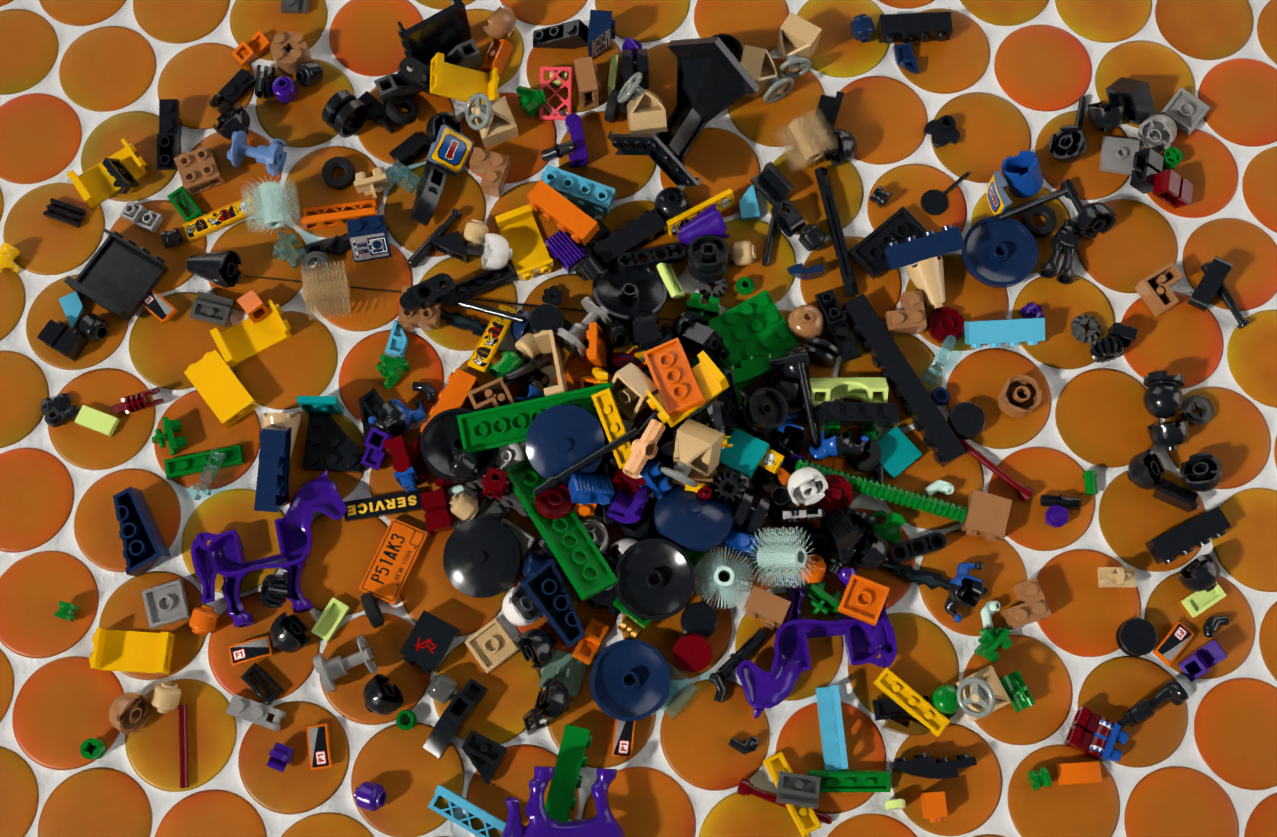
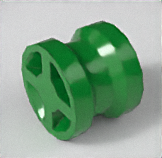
(1174, 154)
(66, 611)
(96, 752)
(1039, 778)

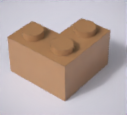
(493, 168)
(1156, 289)
(910, 317)
(490, 395)
(1031, 605)
(767, 607)

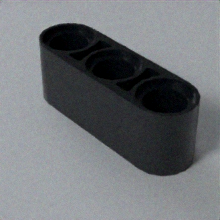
(1210, 283)
(925, 543)

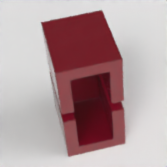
(1173, 189)
(437, 512)

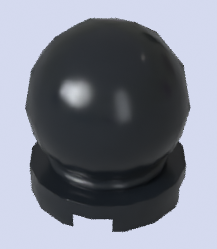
(1163, 395)

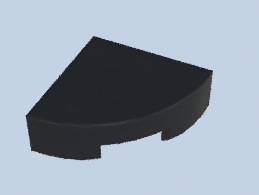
(338, 246)

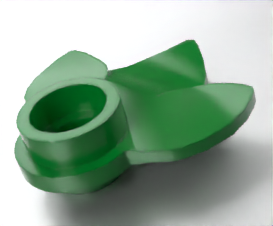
(890, 526)

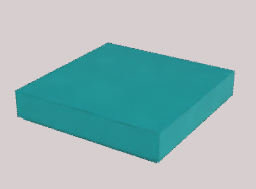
(320, 404)
(896, 452)
(744, 454)

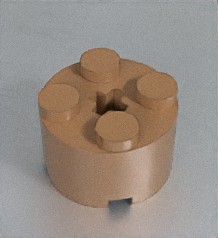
(289, 51)
(1029, 396)

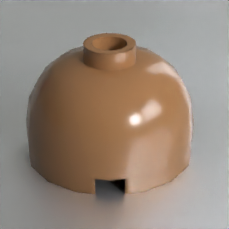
(501, 23)
(805, 322)
(129, 712)

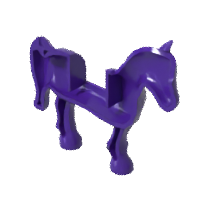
(227, 556)
(792, 653)
(543, 826)

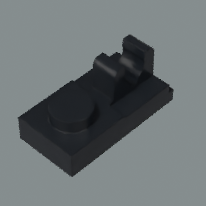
(123, 177)

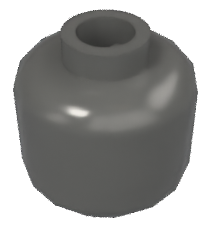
(442, 688)

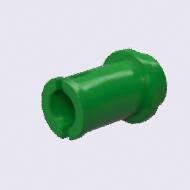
(1090, 482)

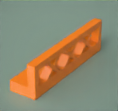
(338, 218)

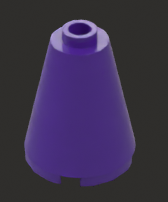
(704, 223)

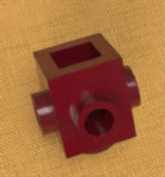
(495, 483)

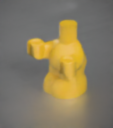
(7, 256)

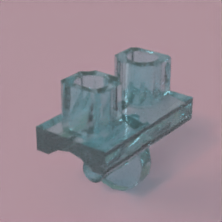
(403, 177)
(285, 250)

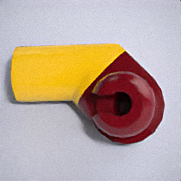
(701, 489)

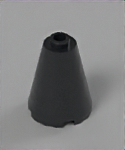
(216, 267)

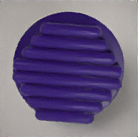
(632, 44)
(1056, 516)
(280, 757)

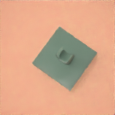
(565, 670)

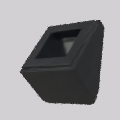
(315, 246)

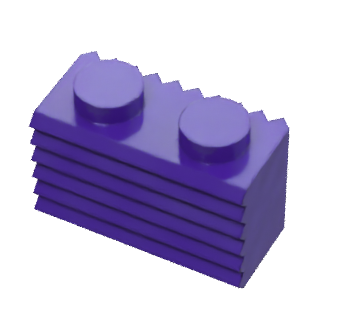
(565, 250)

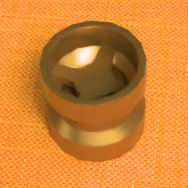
(631, 627)

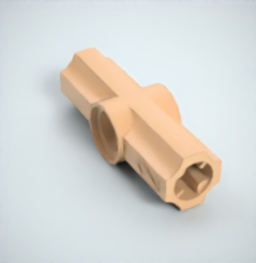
(644, 448)

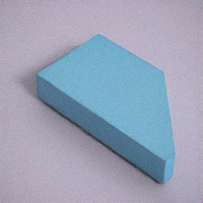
(748, 205)
(72, 307)
(397, 341)

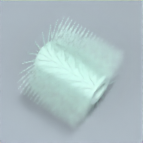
(272, 205)
(781, 557)
(732, 573)

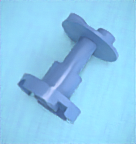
(271, 155)

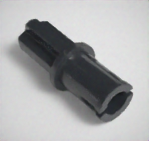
(558, 150)
(1067, 502)

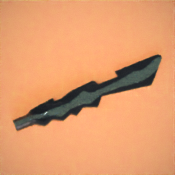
(464, 323)
(920, 577)

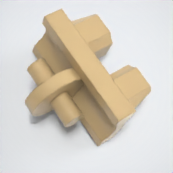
(373, 184)
(1116, 577)

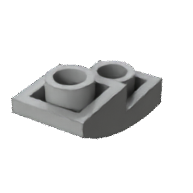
(141, 216)

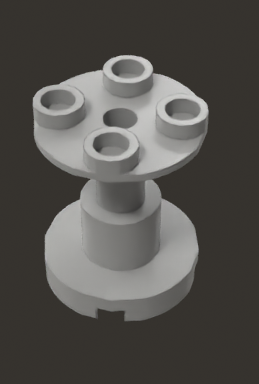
(577, 335)
(339, 666)

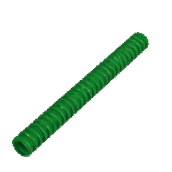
(893, 494)

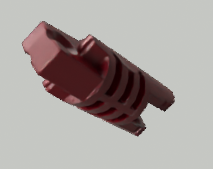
(137, 402)

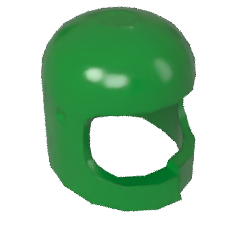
(509, 362)
(945, 700)

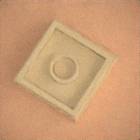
(491, 645)

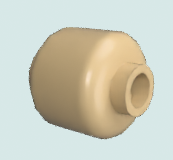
(475, 233)
(742, 253)
(527, 347)
(464, 506)
(166, 697)

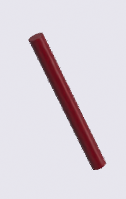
(183, 746)

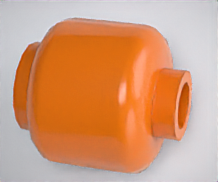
(819, 567)
(203, 620)

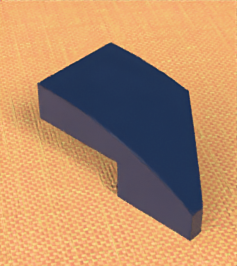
(905, 57)
(806, 274)

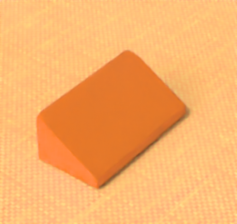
(497, 55)

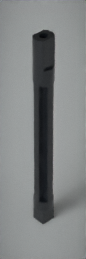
(836, 232)

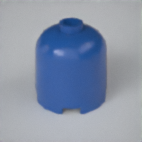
(1023, 174)

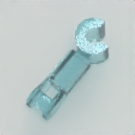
(934, 371)
(208, 475)

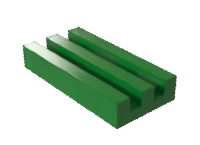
(193, 215)

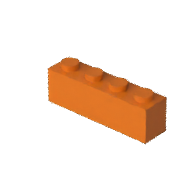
(562, 212)
(454, 394)

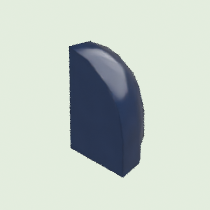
(519, 329)

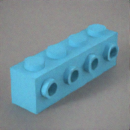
(580, 189)
(1004, 331)

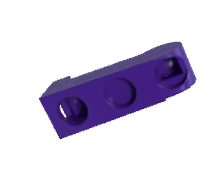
(574, 127)

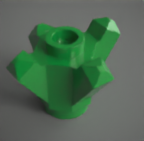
(531, 99)
(392, 369)

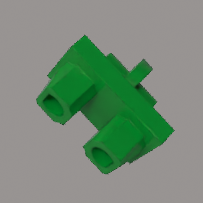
(695, 305)
(169, 428)
(822, 600)
(991, 640)
(1017, 691)

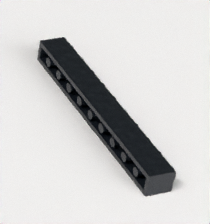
(903, 381)

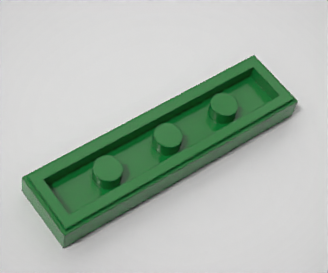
(196, 462)
(853, 780)

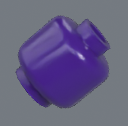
(285, 89)
(370, 796)

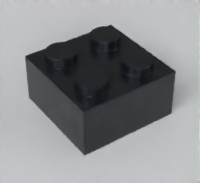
(1126, 333)

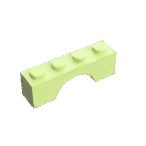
(861, 388)

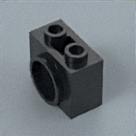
(705, 338)

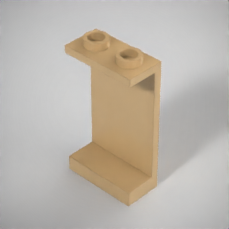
(548, 343)

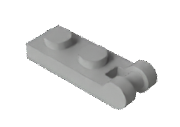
(255, 712)

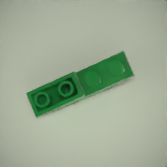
(750, 368)

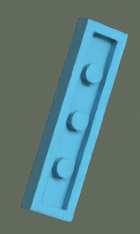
(831, 728)
(469, 808)

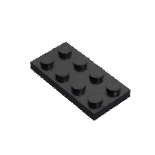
(870, 252)

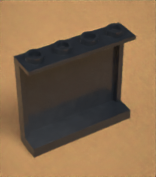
(436, 34)
(119, 276)

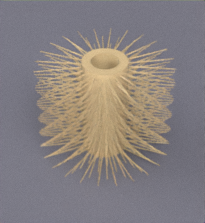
(805, 140)
(324, 289)

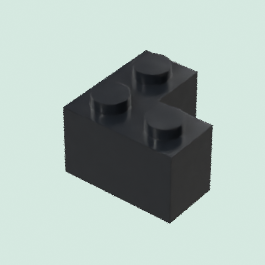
(1135, 96)

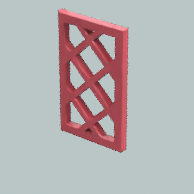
(568, 84)

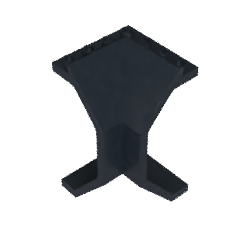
(706, 85)

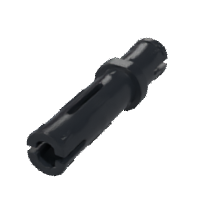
(532, 366)
(743, 653)

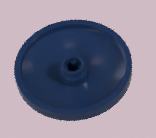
(999, 252)
(562, 438)
(693, 521)
(630, 680)

